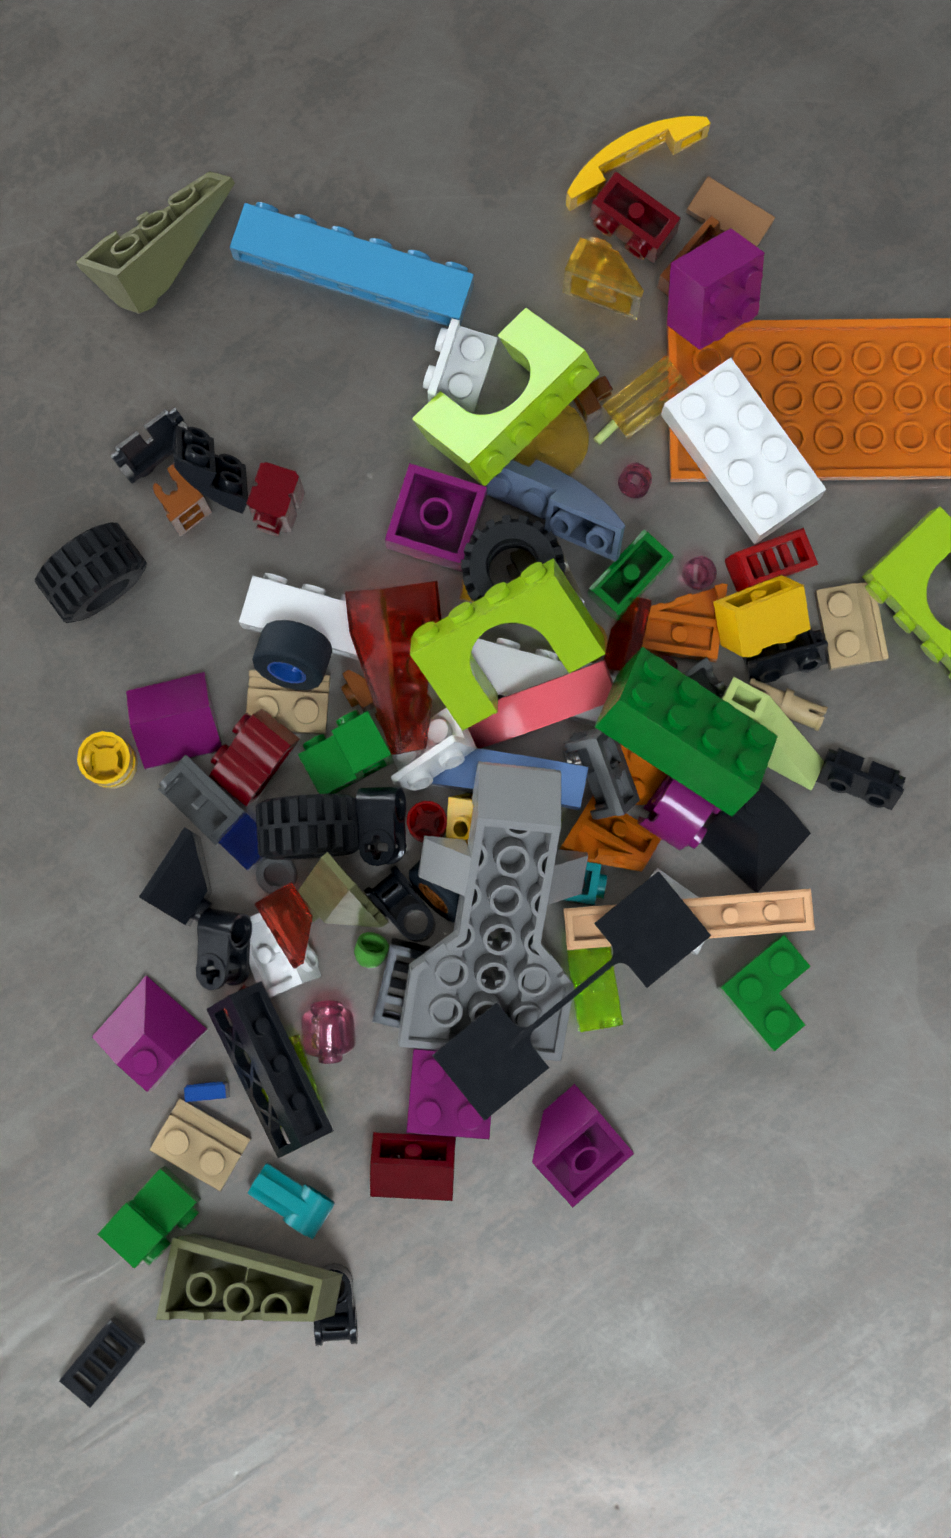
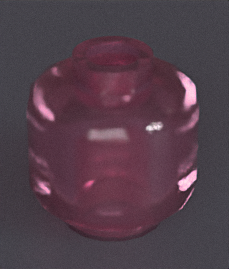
(328, 1031)

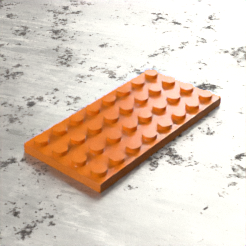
(846, 392)

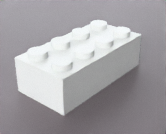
(742, 451)

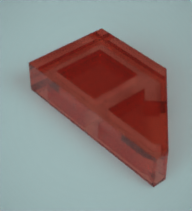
(627, 634)
(288, 921)

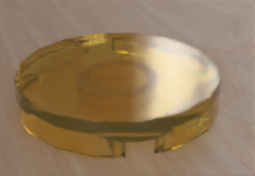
(559, 444)

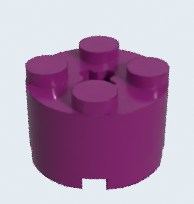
(677, 814)

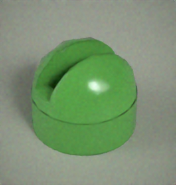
(370, 950)

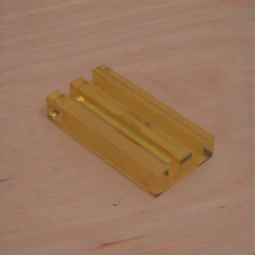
(637, 385)

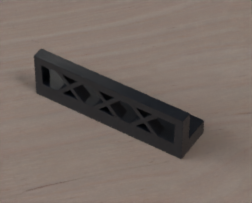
(272, 1067)

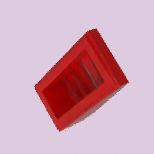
(747, 570)

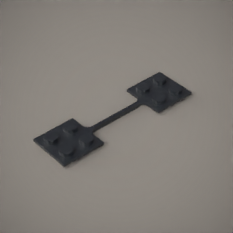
(496, 1058)

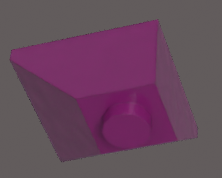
(148, 1034)
(577, 1146)

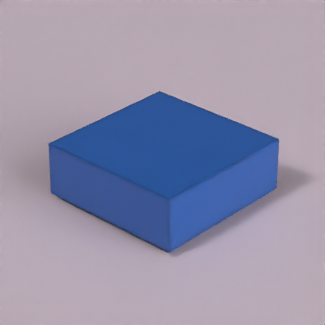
(206, 1091)

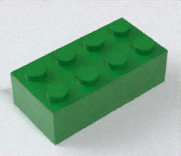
(687, 731)

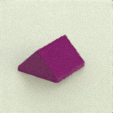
(173, 720)

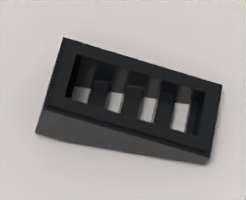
(401, 948)
(123, 1336)

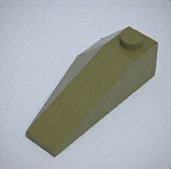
(148, 258)
(337, 898)

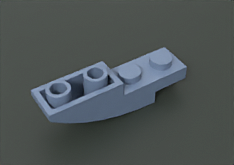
(564, 503)

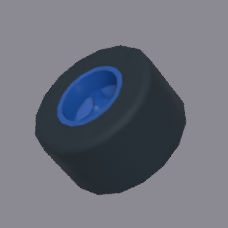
(292, 655)

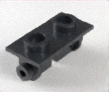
(140, 457)
(802, 654)
(878, 787)

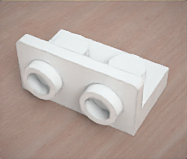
(461, 365)
(445, 750)
(271, 965)

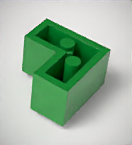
(346, 756)
(757, 988)
(143, 1223)

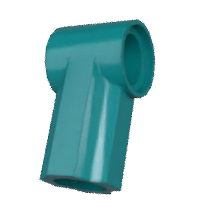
(300, 1205)

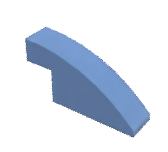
(463, 776)

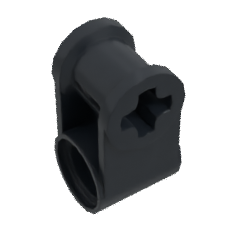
(381, 819)
(401, 904)
(225, 945)
(343, 1324)

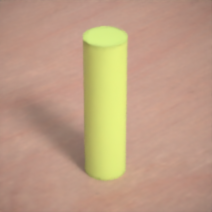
(605, 432)

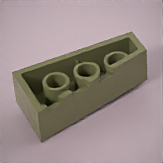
(237, 1283)

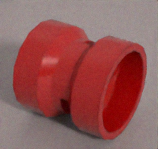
(422, 819)

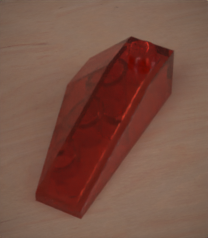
(381, 633)

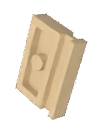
(851, 626)
(295, 709)
(200, 1144)

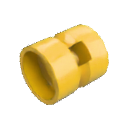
(107, 760)

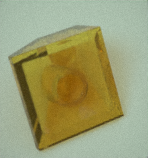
(602, 278)

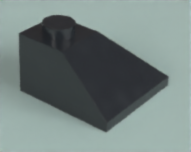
(756, 838)
(181, 881)

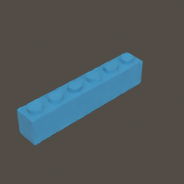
(351, 264)

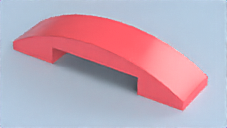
(545, 704)

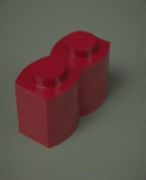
(253, 756)

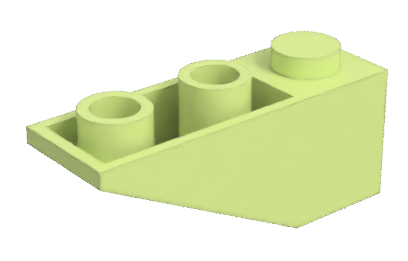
(792, 752)

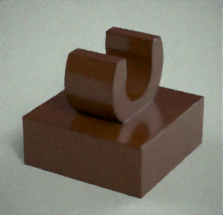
(588, 400)

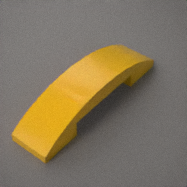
(675, 132)

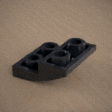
(215, 476)

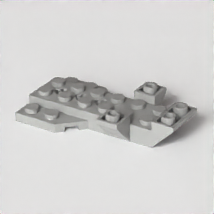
(505, 883)

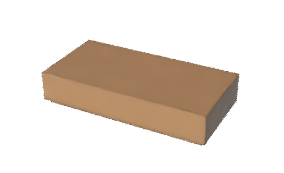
(731, 211)

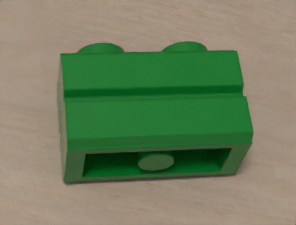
(630, 575)

